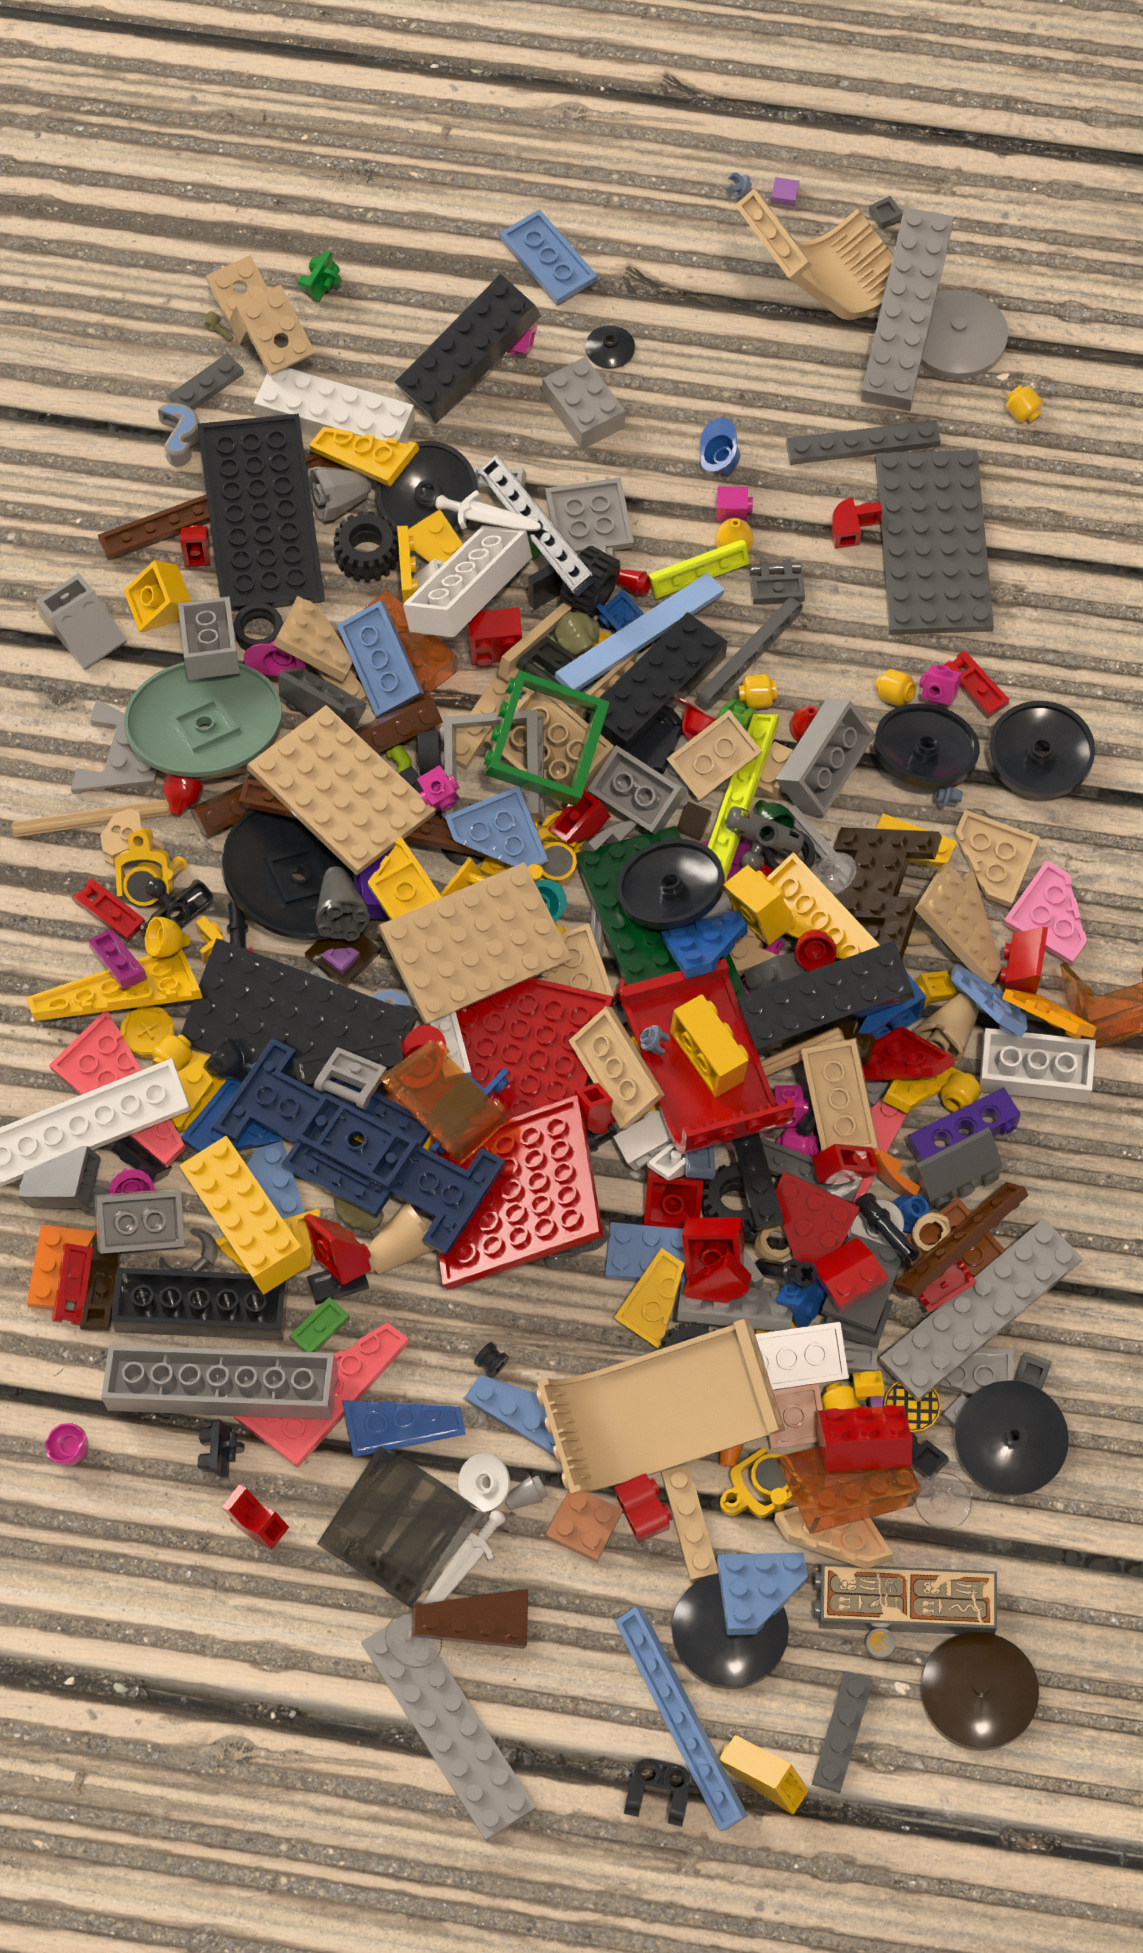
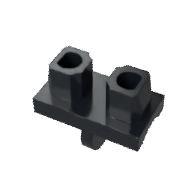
(223, 1448)

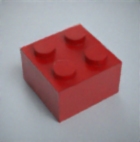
(493, 634)

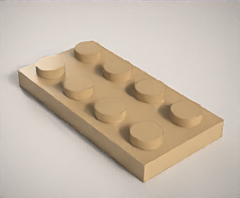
(617, 1066)
(839, 1094)

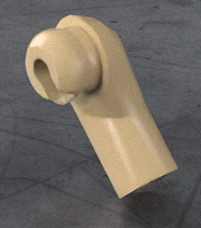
(920, 938)

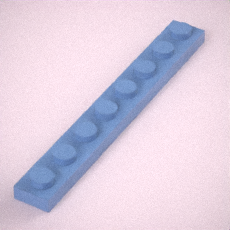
(681, 1718)

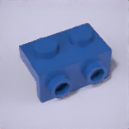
(619, 611)
(803, 1301)

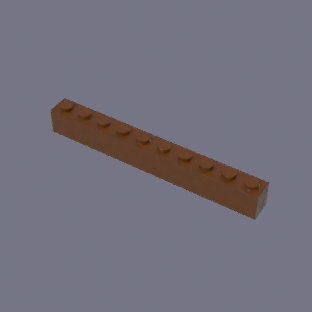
(378, 734)

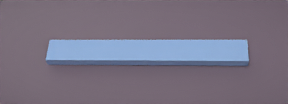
(639, 633)

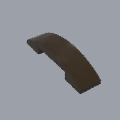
(100, 1291)

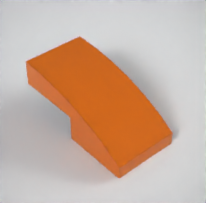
(889, 1173)

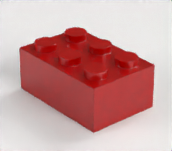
(864, 1438)

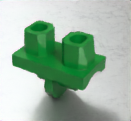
(323, 275)

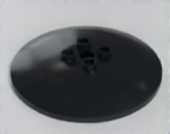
(259, 868)

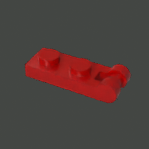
(978, 685)
(109, 909)
(72, 1282)

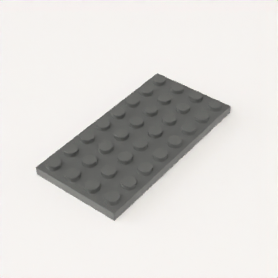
(934, 542)

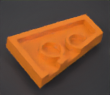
(48, 1260)

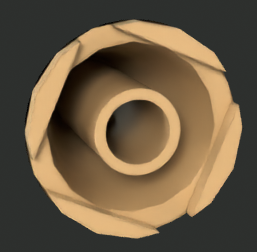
(951, 1025)
(399, 1241)

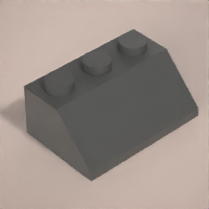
(311, 693)
(958, 1170)

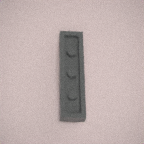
(785, 1159)
(842, 1732)

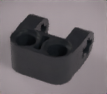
(659, 1786)

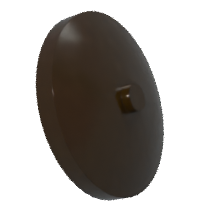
(979, 1691)

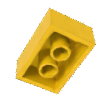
(709, 1045)

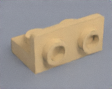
(775, 761)

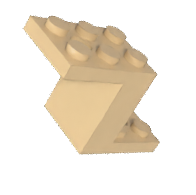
(260, 315)

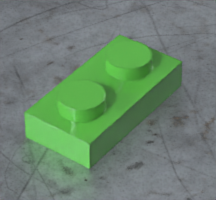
(319, 1326)

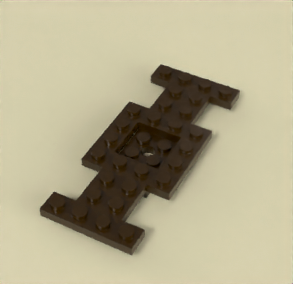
(874, 898)

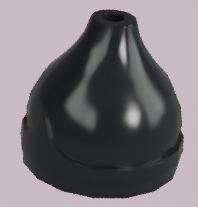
(227, 1062)

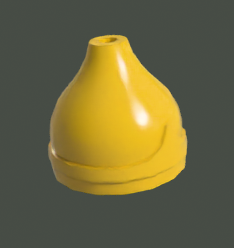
(732, 531)
(164, 937)

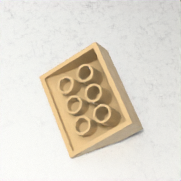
(562, 741)

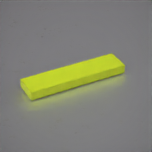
(684, 573)

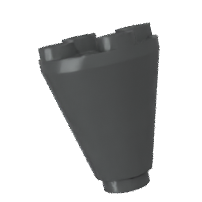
(340, 907)

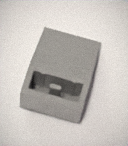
(80, 621)

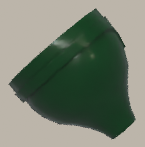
(775, 812)

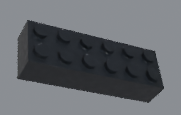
(468, 348)
(664, 672)
(826, 997)
(197, 1304)

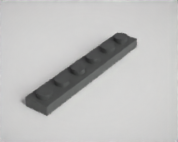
(863, 442)

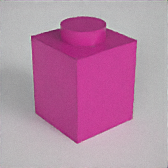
(733, 503)

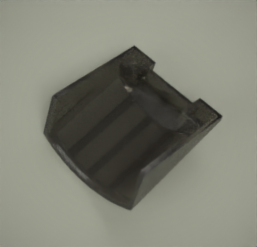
(399, 1526)

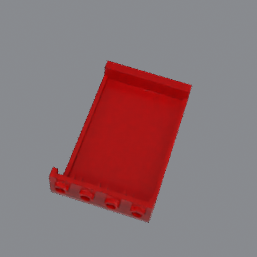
(688, 1105)

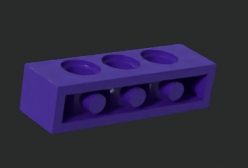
(995, 1105)

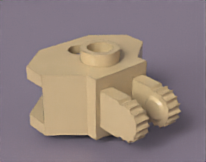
(117, 840)

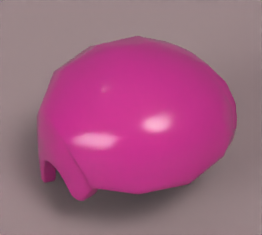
(66, 1444)

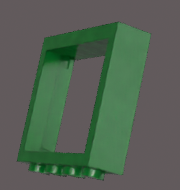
(532, 782)

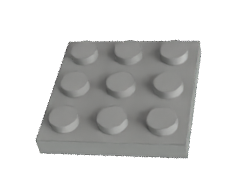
(591, 514)

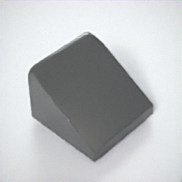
(1033, 1370)

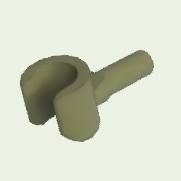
(211, 324)

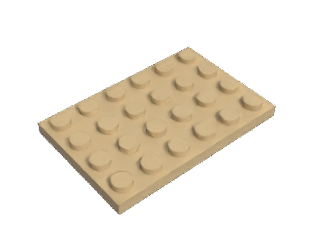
(341, 789)
(474, 943)

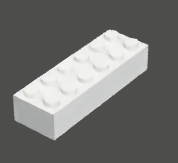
(333, 406)
(467, 581)

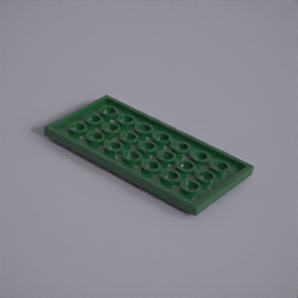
(635, 948)

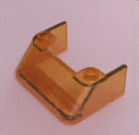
(1115, 1014)

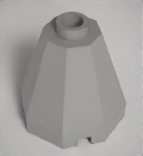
(336, 491)

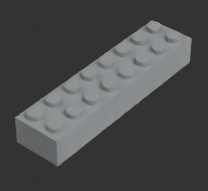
(907, 309)
(220, 1382)

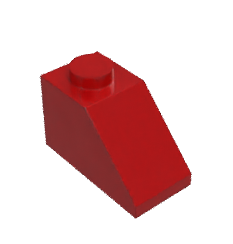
(195, 546)
(580, 820)
(845, 1164)
(719, 1281)

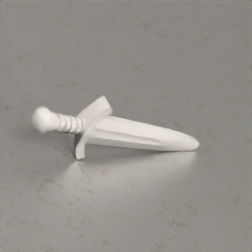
(484, 513)
(465, 1559)

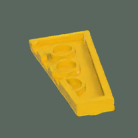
(365, 454)

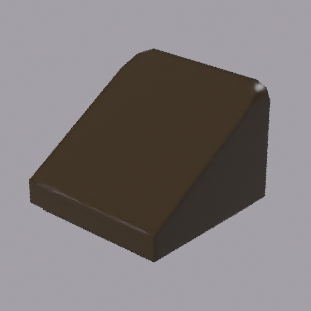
(694, 821)

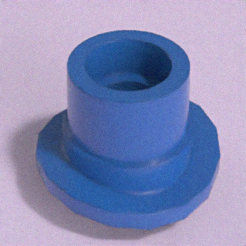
(911, 1209)

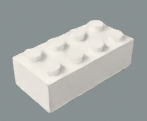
(1037, 1065)

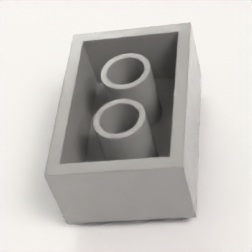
(583, 403)
(208, 638)
(637, 790)
(139, 1220)

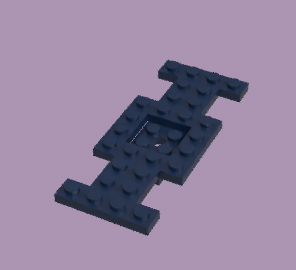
(388, 1158)

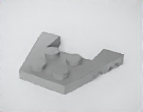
(122, 766)

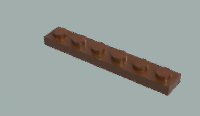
(960, 1239)

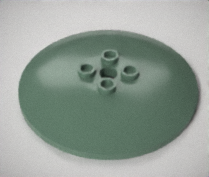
(169, 708)

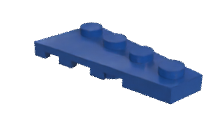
(399, 1424)

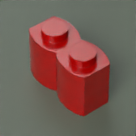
(642, 1507)

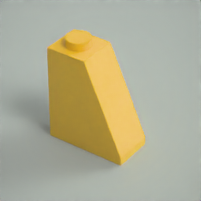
(764, 1773)

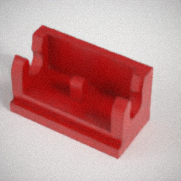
(950, 1284)

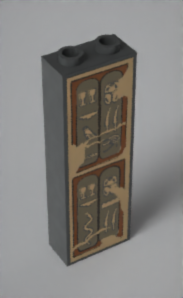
(906, 1599)

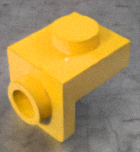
(209, 933)
(868, 1384)

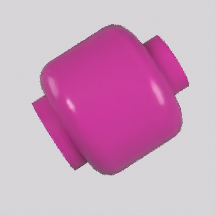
(799, 1143)

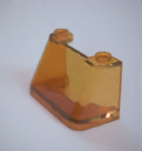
(444, 1100)

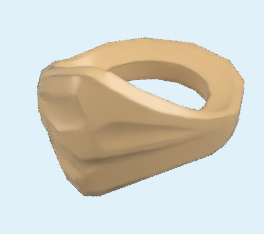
(930, 1218)
(762, 1249)

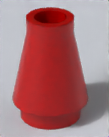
(634, 581)

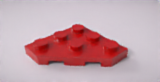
(904, 1056)
(813, 1218)

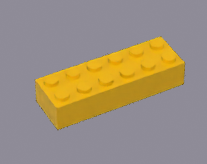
(245, 1215)

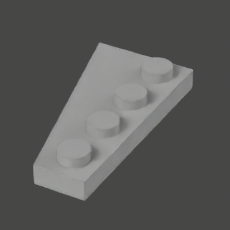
(982, 1369)

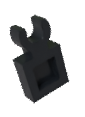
(927, 1457)

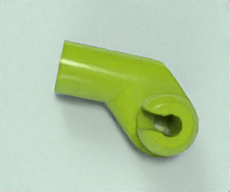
(400, 756)

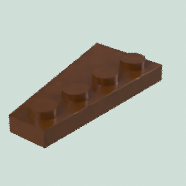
(484, 1620)

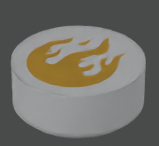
(880, 1643)

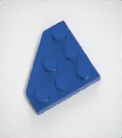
(704, 942)
(201, 1131)

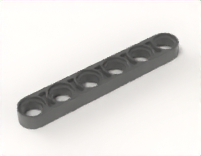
(749, 653)

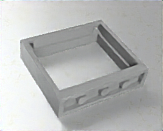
(535, 749)

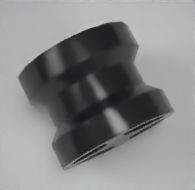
(491, 1359)

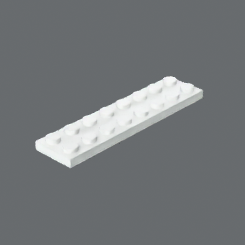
(92, 1119)

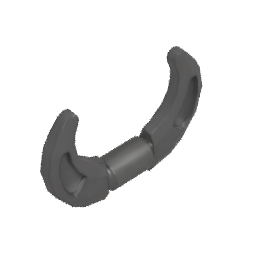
(208, 1254)

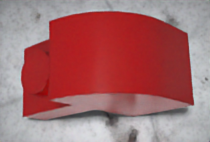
(848, 520)
(596, 1107)
(254, 1518)

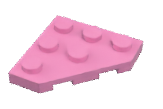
(1050, 904)

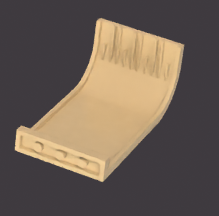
(840, 269)
(660, 1409)

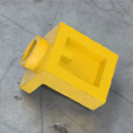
(936, 986)

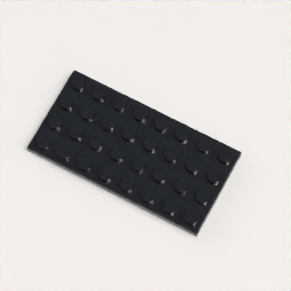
(260, 511)
(266, 999)

